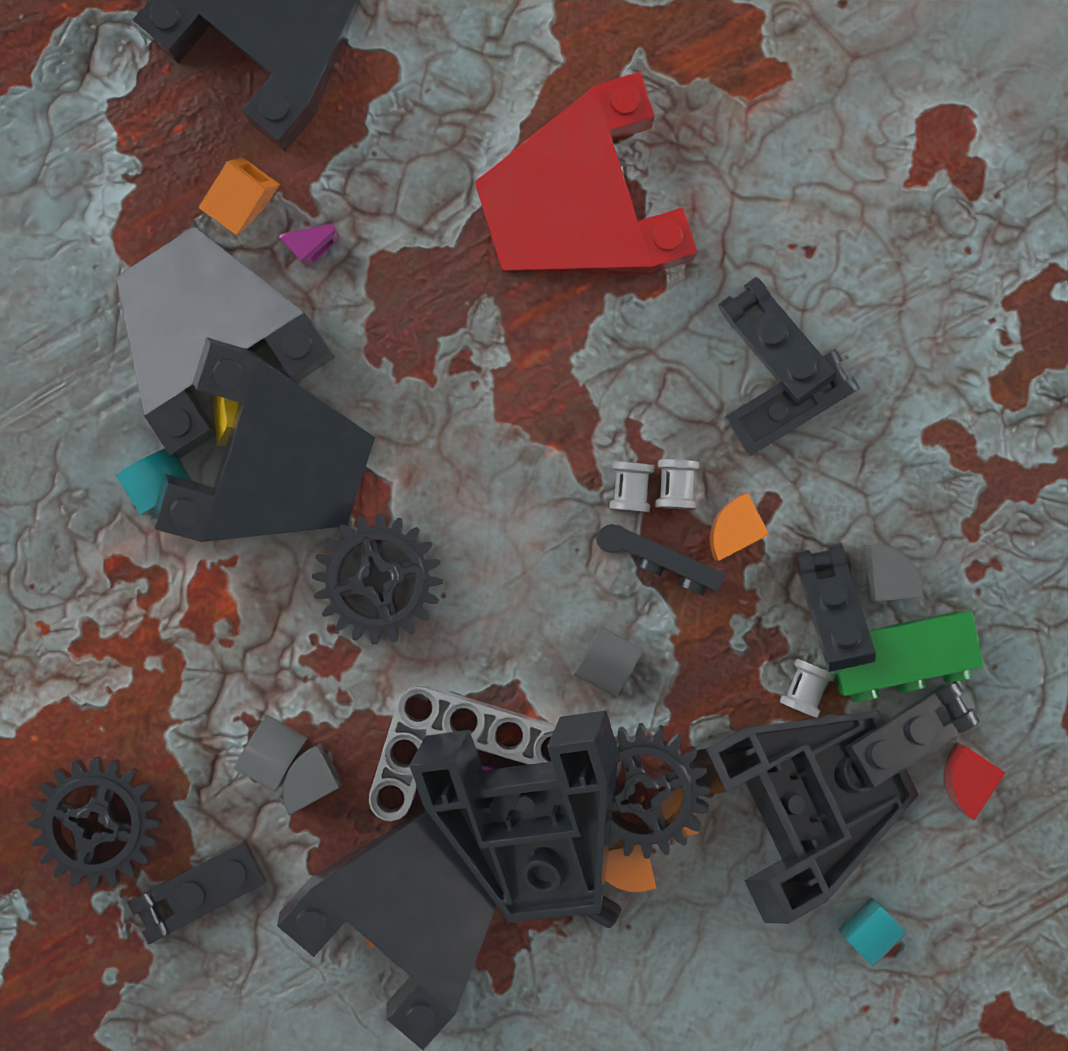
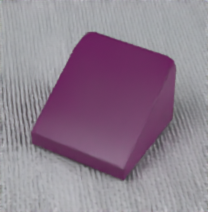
(310, 243)

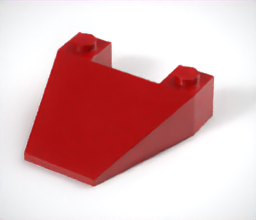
(565, 200)

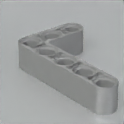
(484, 737)

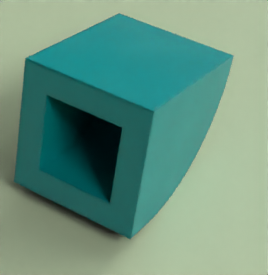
(145, 477)
(872, 931)

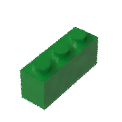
(914, 652)

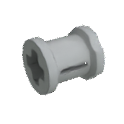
(677, 484)
(631, 486)
(807, 688)

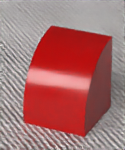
(969, 780)

